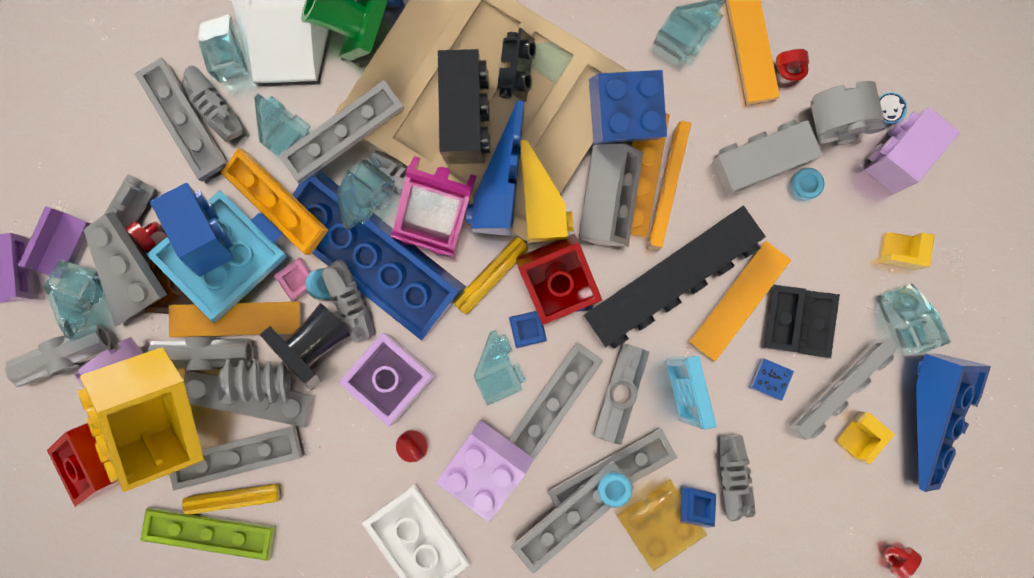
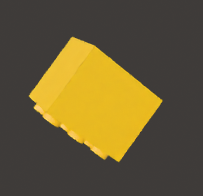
(140, 419)

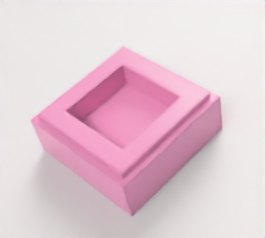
(293, 279)

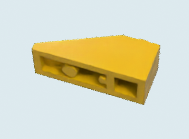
(543, 203)

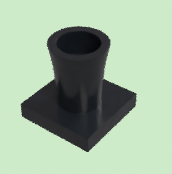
(308, 343)

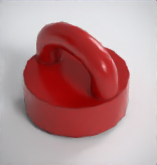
(793, 60)
(141, 235)
(412, 445)
(906, 562)

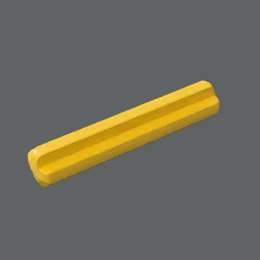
(490, 275)
(230, 499)

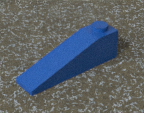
(496, 194)
(943, 398)

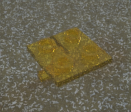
(656, 525)

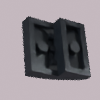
(802, 321)

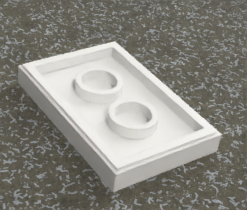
(416, 538)

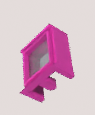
(432, 209)

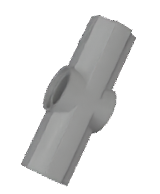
(206, 352)
(57, 356)
(616, 415)

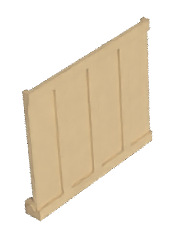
(555, 114)

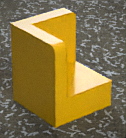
(907, 250)
(864, 437)

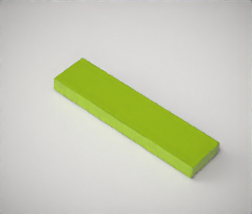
(208, 533)

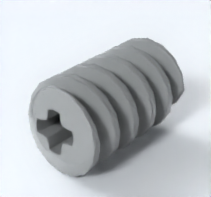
(254, 382)

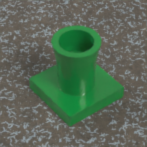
(354, 19)

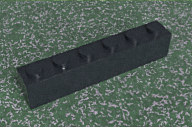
(673, 277)

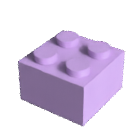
(911, 150)
(386, 379)
(485, 471)

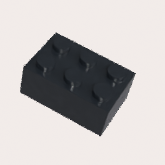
(463, 106)

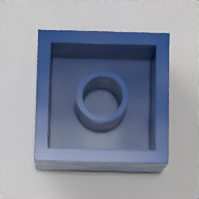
(627, 106)
(193, 229)

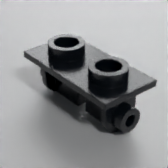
(519, 51)

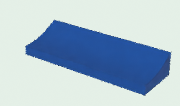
(384, 268)

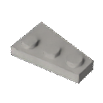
(121, 269)

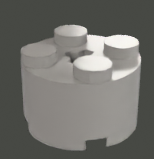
(844, 112)

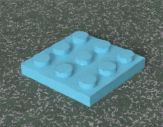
(227, 284)

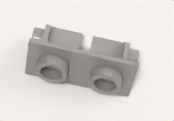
(130, 200)

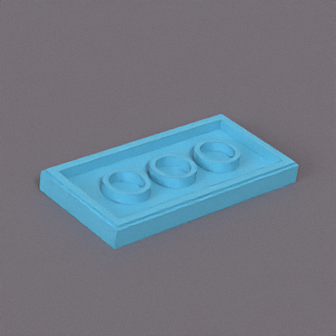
(691, 392)

